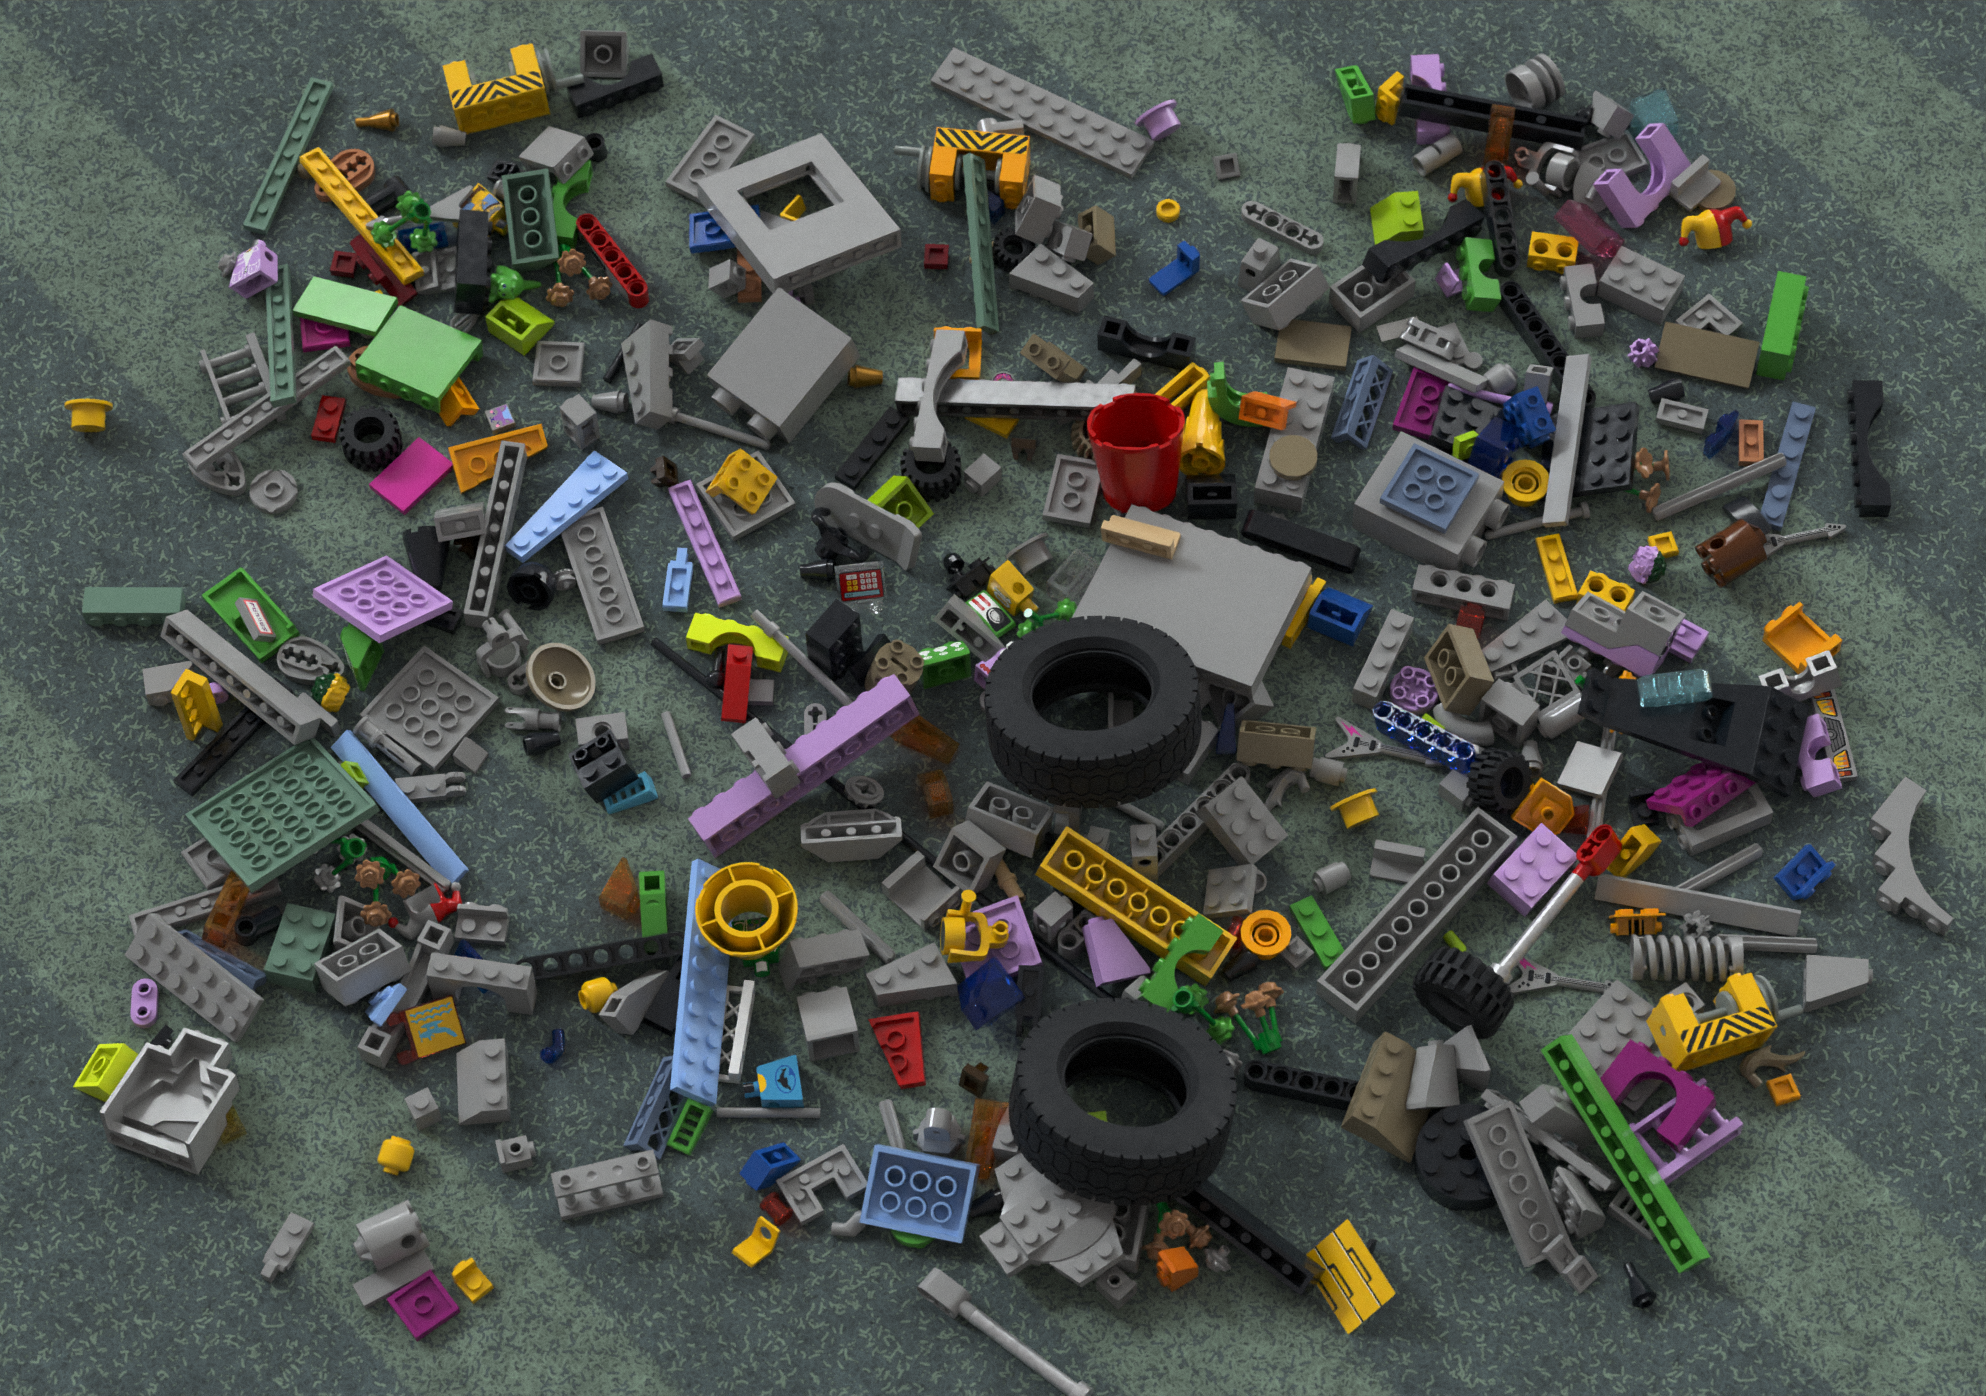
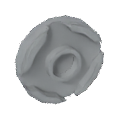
(273, 499)

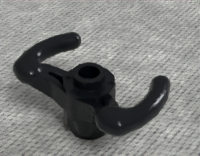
(835, 540)

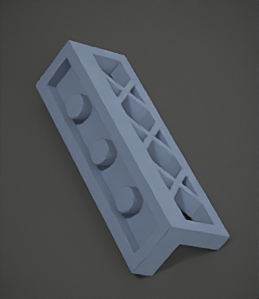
(1357, 397)
(241, 970)
(650, 1110)

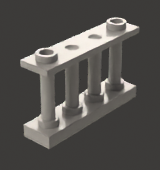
(257, 369)
(607, 1184)

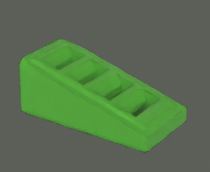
(685, 1114)

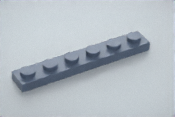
(1783, 479)

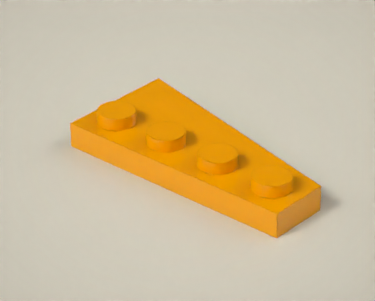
(476, 460)

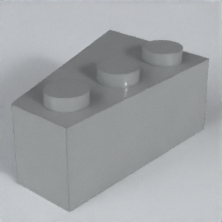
(1052, 279)

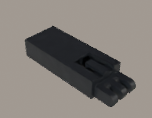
(663, 1009)

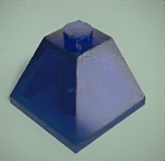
(988, 994)

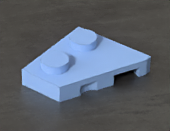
(384, 1002)

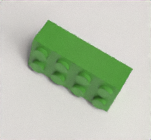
(1783, 326)

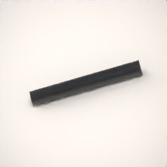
(619, 359)

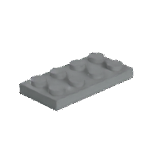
(714, 151)

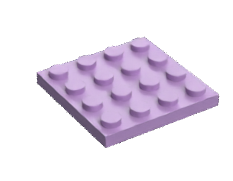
(382, 599)

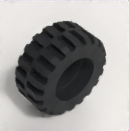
(1463, 992)

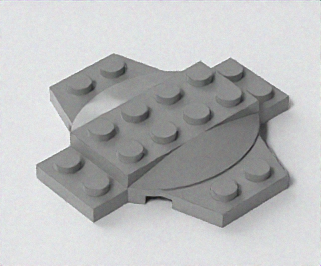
(1051, 1227)

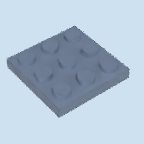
(1429, 488)

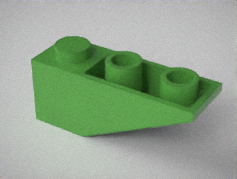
(653, 906)

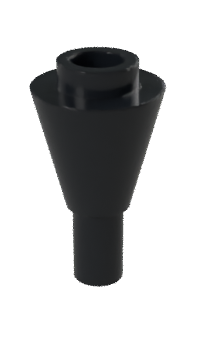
(1641, 1293)

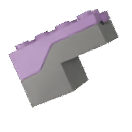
(1629, 638)

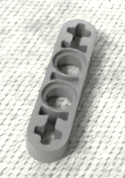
(1280, 230)

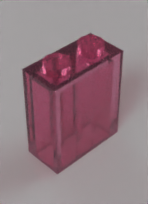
(1589, 229)

